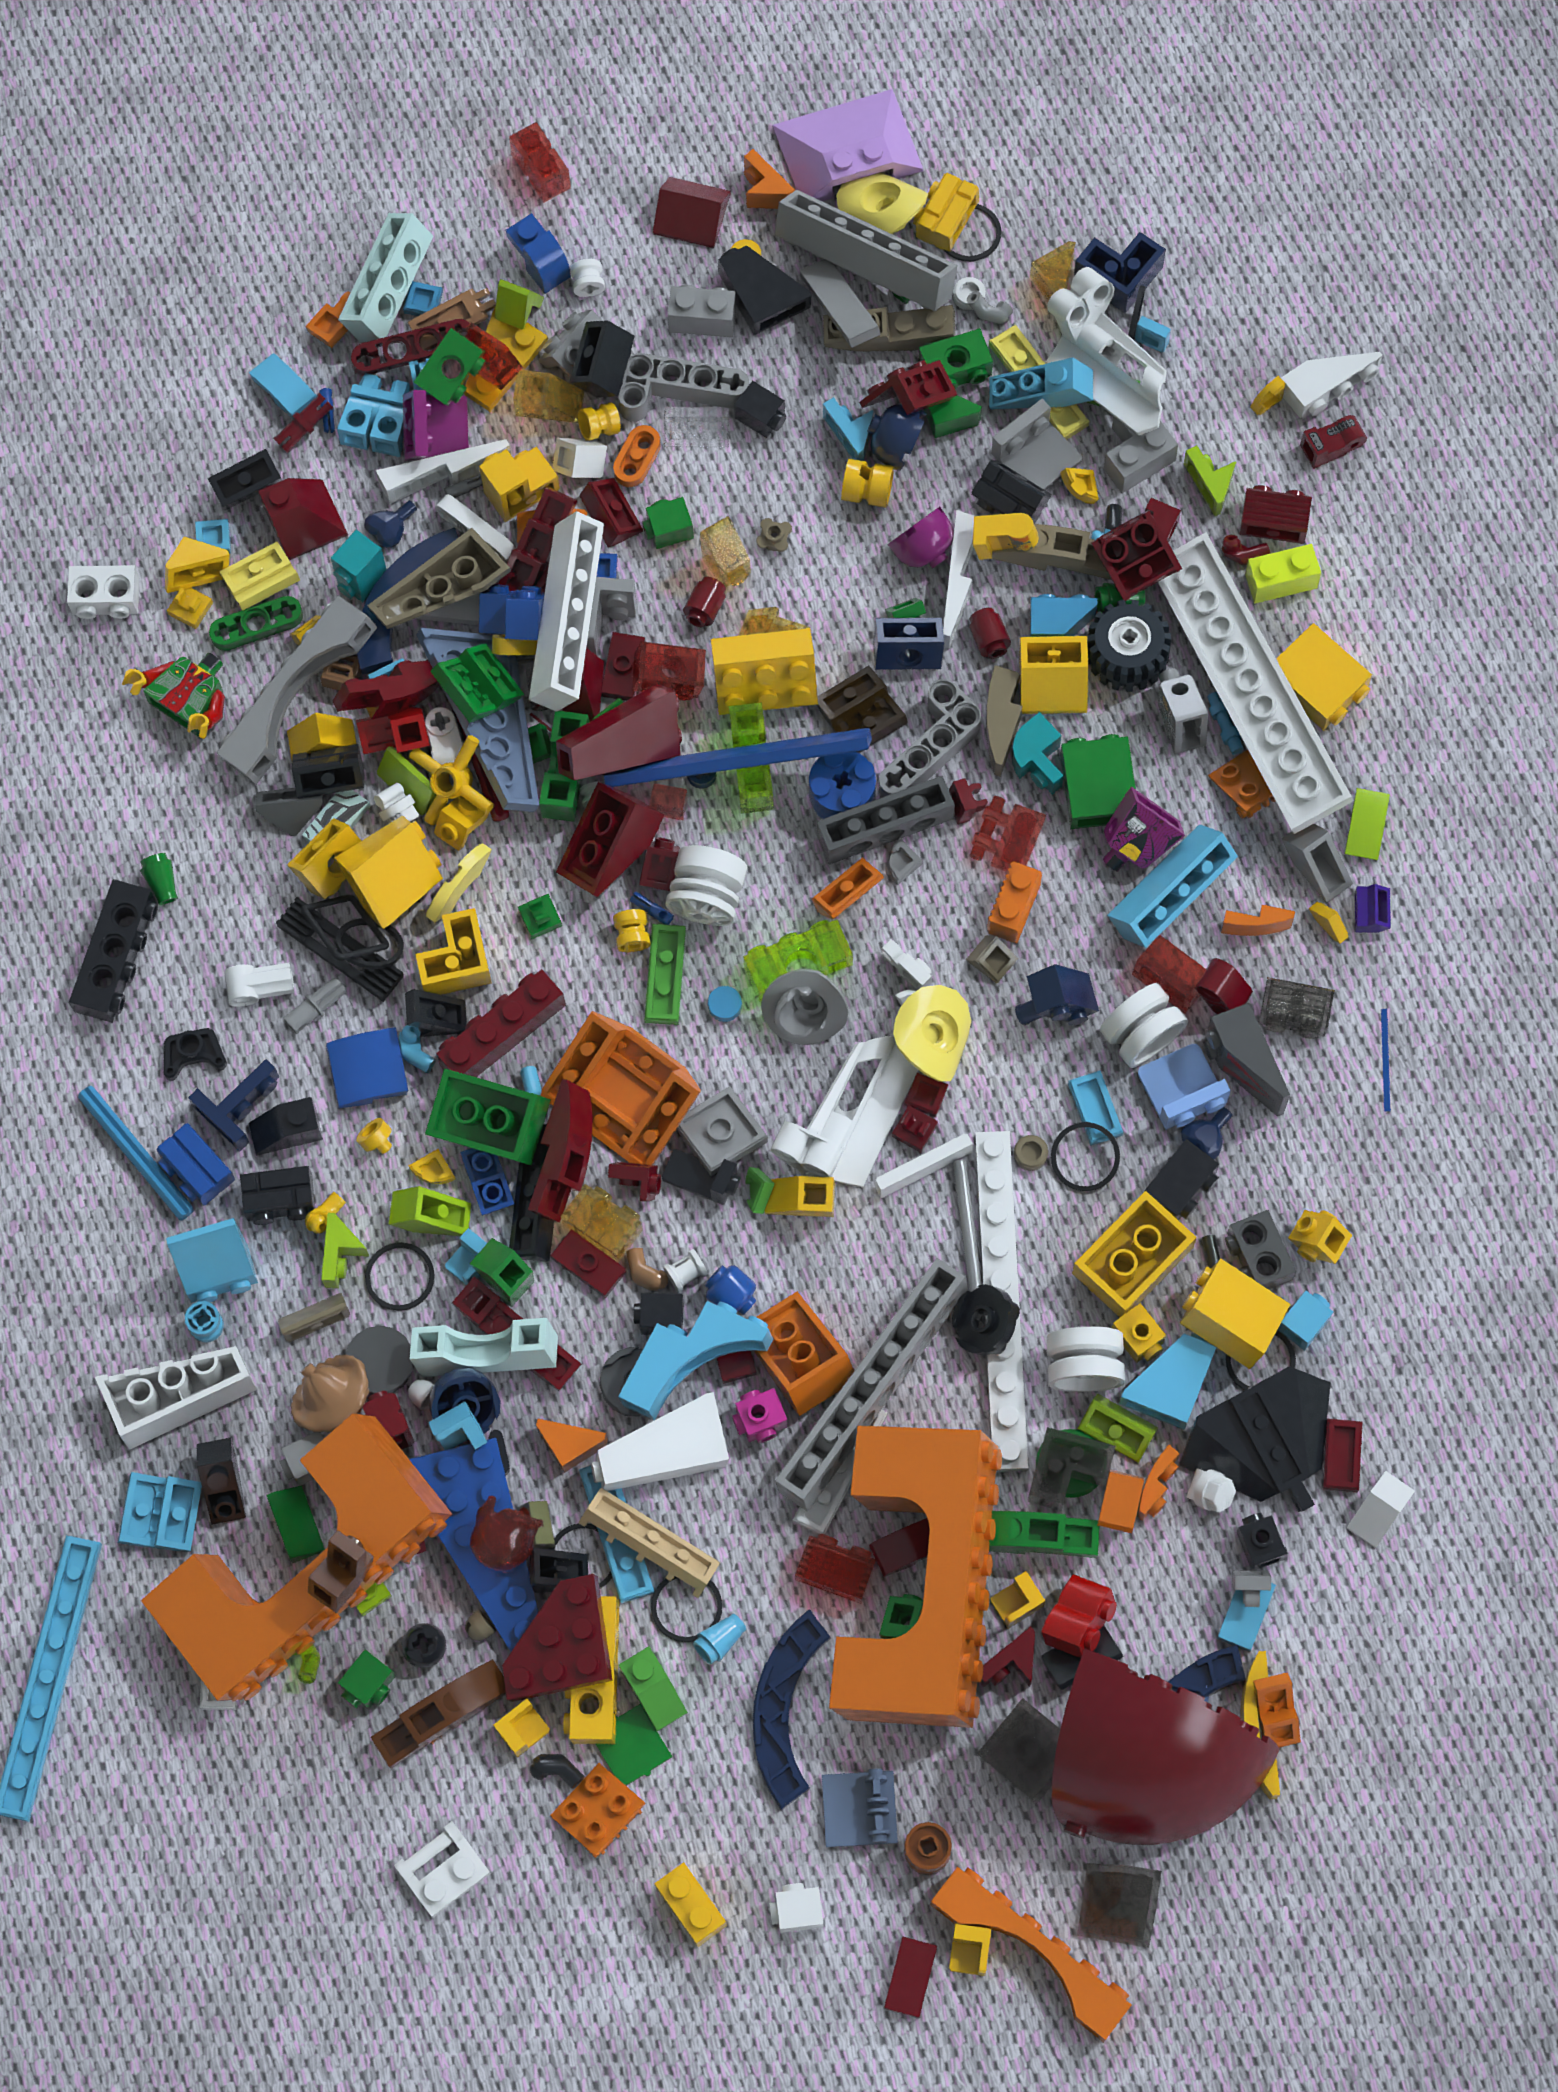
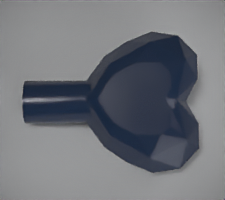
(389, 525)
(1207, 1133)

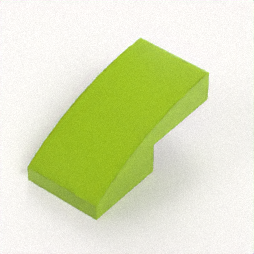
(1367, 824)

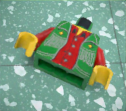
(183, 691)

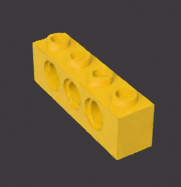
(601, 1725)

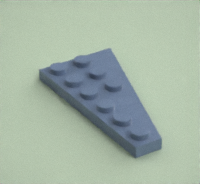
(503, 736)

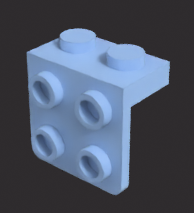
(1183, 1086)

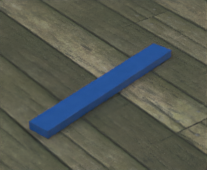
(743, 757)

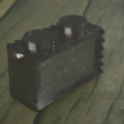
(1296, 1008)

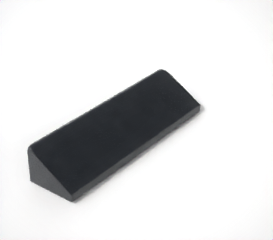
(530, 1233)

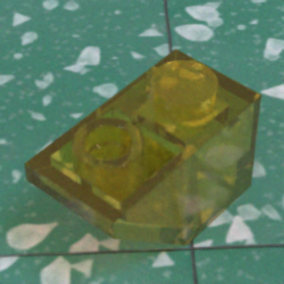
(546, 397)

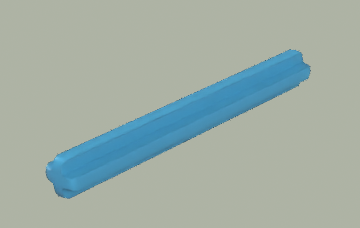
(136, 1153)

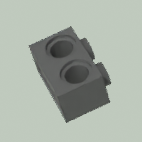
(1268, 1250)

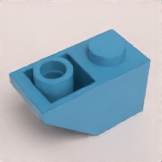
(1060, 616)

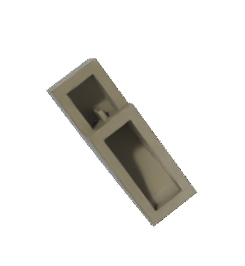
(1002, 716)

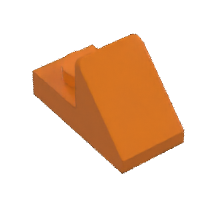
(767, 183)

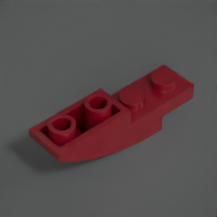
(389, 695)
(567, 1158)

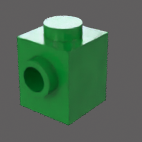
(668, 522)
(366, 1681)

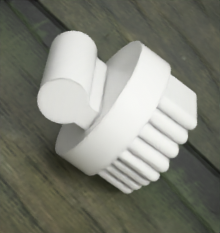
(395, 804)
(1211, 1490)

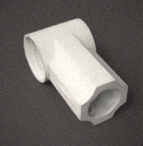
(249, 984)

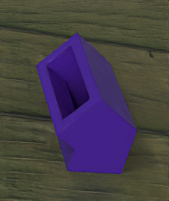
(1372, 909)

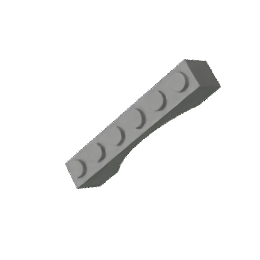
(336, 635)

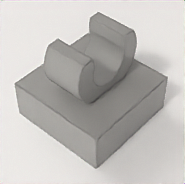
(1251, 1582)

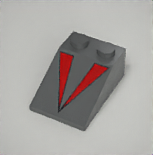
(1244, 1055)

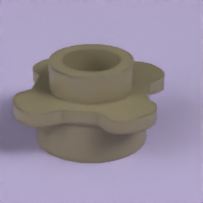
(771, 543)

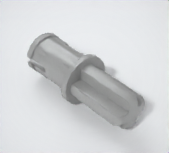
(315, 1005)

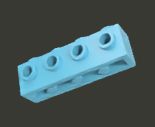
(1172, 886)

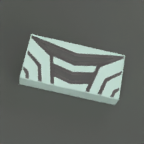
(343, 806)

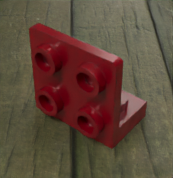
(917, 388)

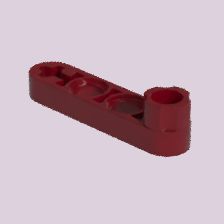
(411, 342)

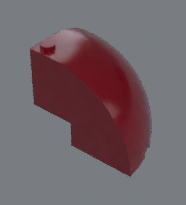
(1149, 1759)

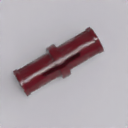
(303, 422)

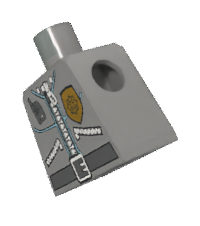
(1182, 711)

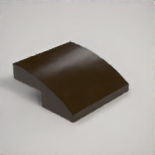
(860, 704)

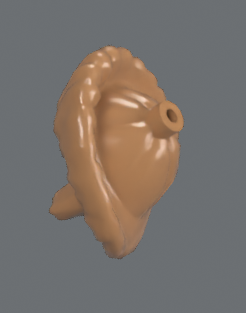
(330, 1393)

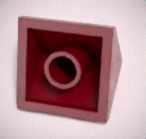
(690, 211)

